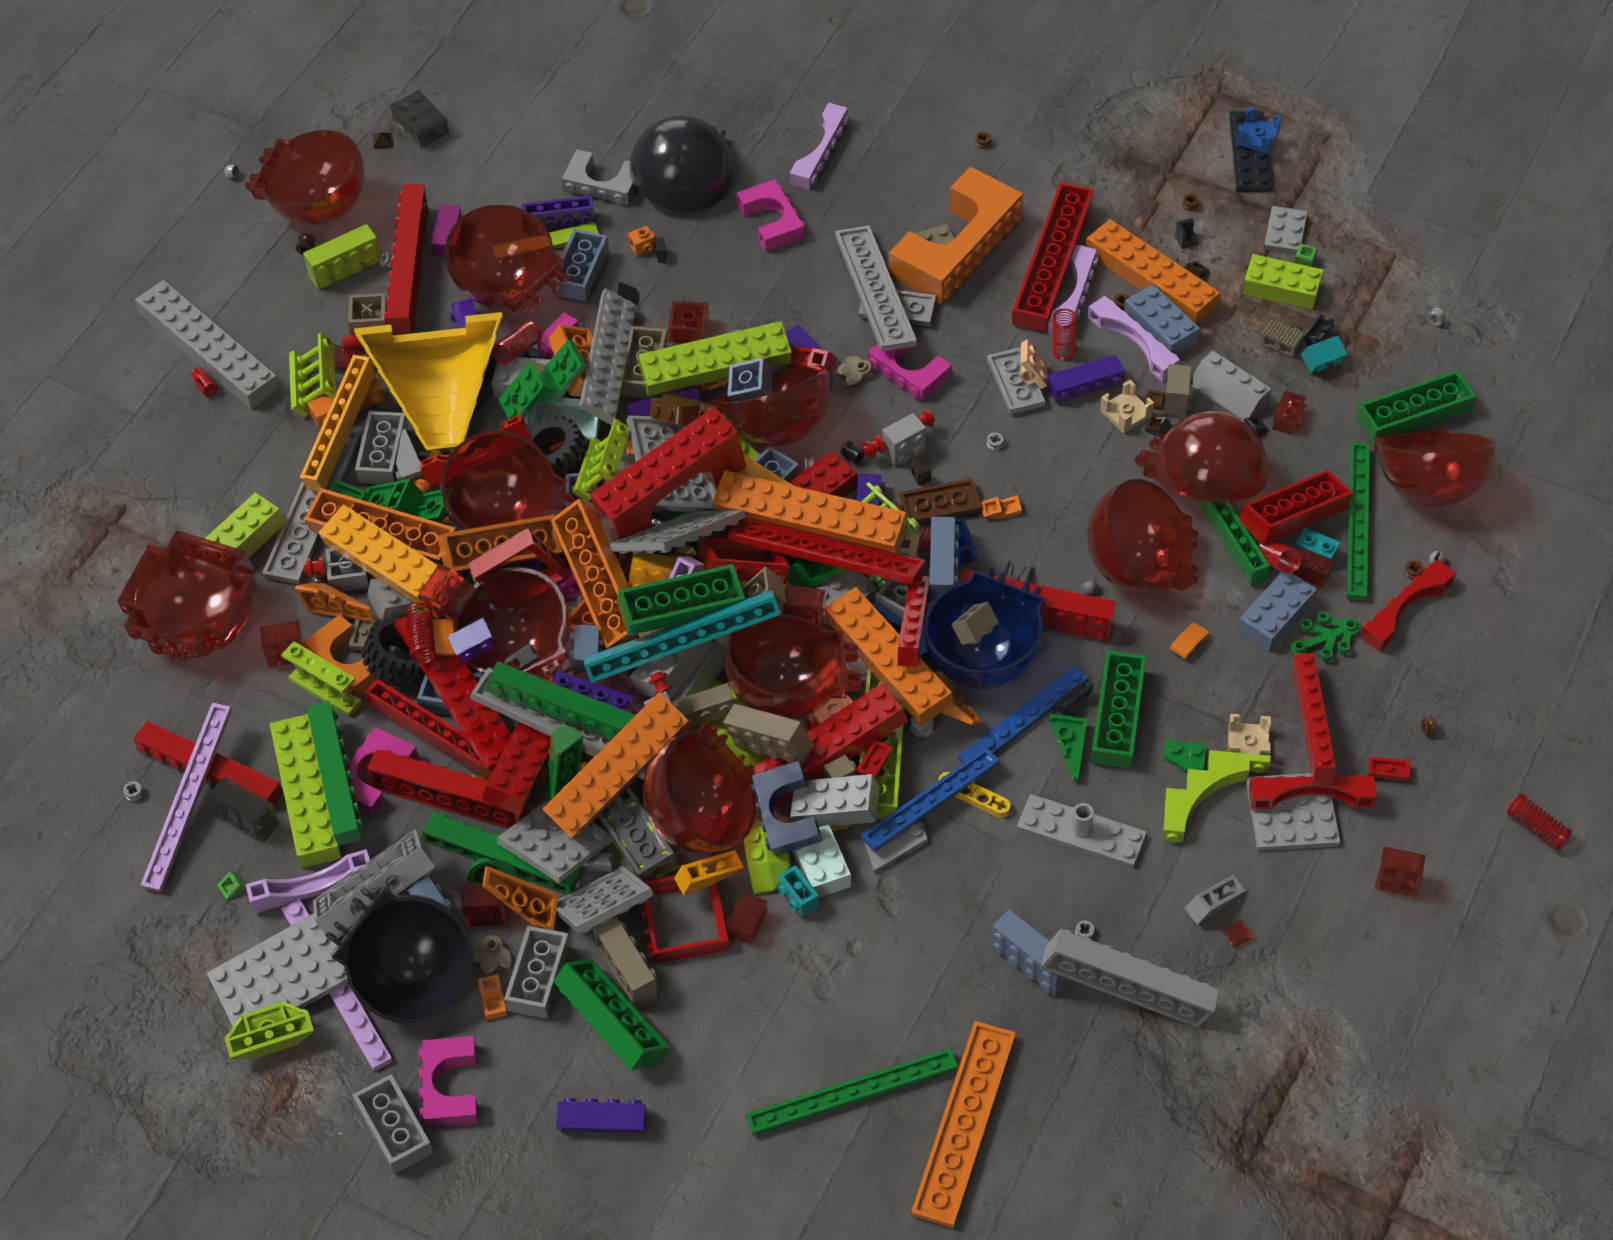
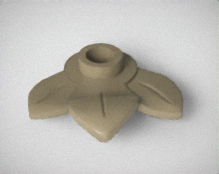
(854, 370)
(491, 957)

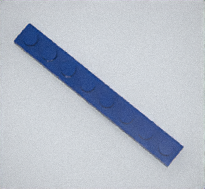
(1026, 715)
(930, 799)

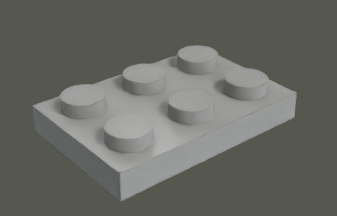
(1285, 229)

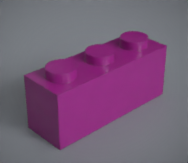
(446, 219)

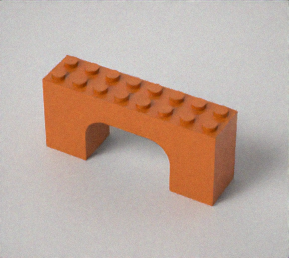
(942, 268)

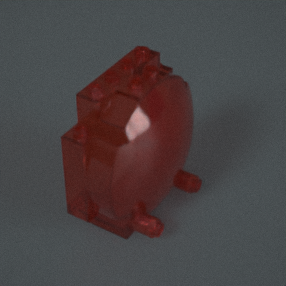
(188, 596)

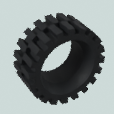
(571, 453)
(382, 663)

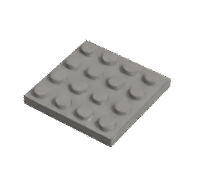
(1295, 823)
(548, 847)
(602, 900)

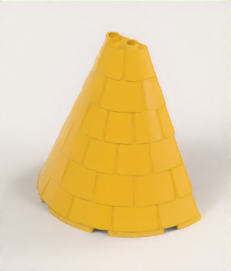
(435, 375)

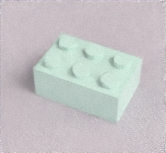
(824, 864)

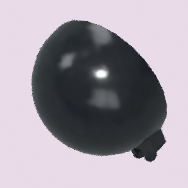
(682, 164)
(405, 956)

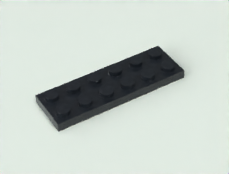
(1249, 165)

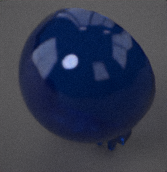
(1002, 653)

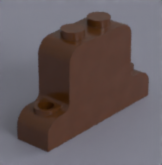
(678, 409)

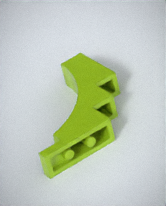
(1222, 770)

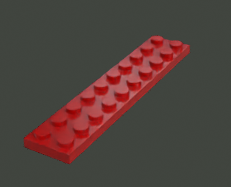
(827, 550)
(454, 685)

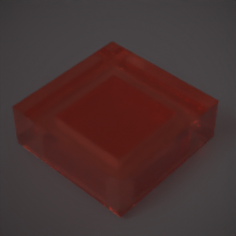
(1237, 933)

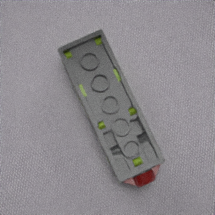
(637, 838)

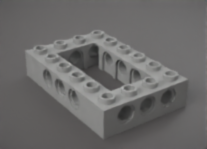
(409, 861)

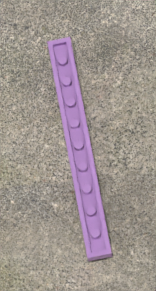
(186, 797)
(349, 1006)

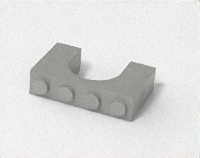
(577, 181)

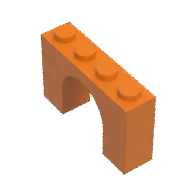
(328, 641)

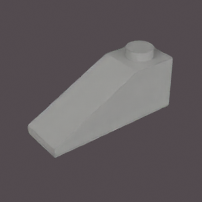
(407, 460)
(1214, 899)

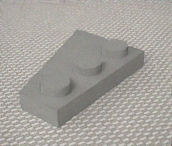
(902, 844)

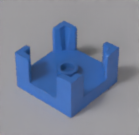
(1257, 133)

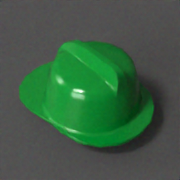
(477, 870)

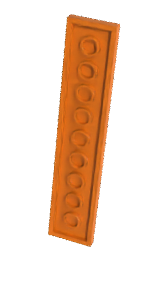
(963, 1124)

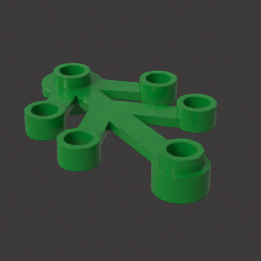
(1327, 635)

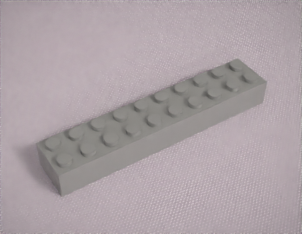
(207, 344)

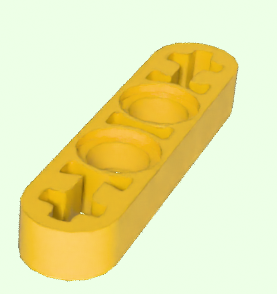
(976, 791)

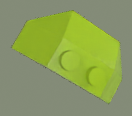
(762, 863)
(268, 1031)

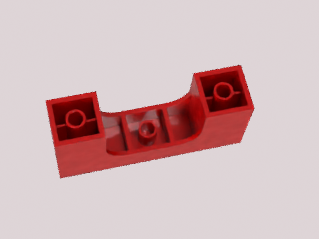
(702, 447)

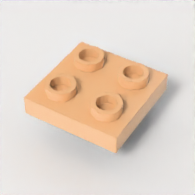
(1033, 366)

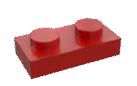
(874, 759)
(1389, 768)

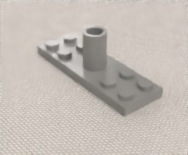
(1081, 830)

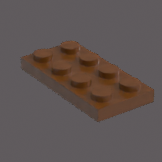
(941, 500)

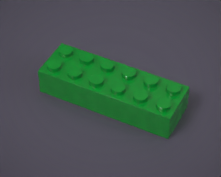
(1416, 406)
(678, 599)
(1118, 709)
(611, 1014)

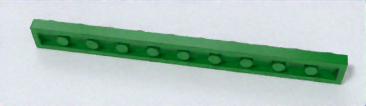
(1358, 521)
(851, 1091)

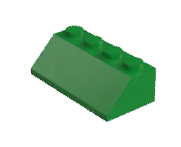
(563, 759)

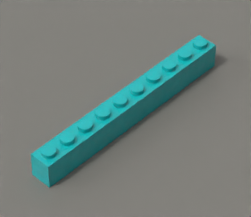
(681, 636)

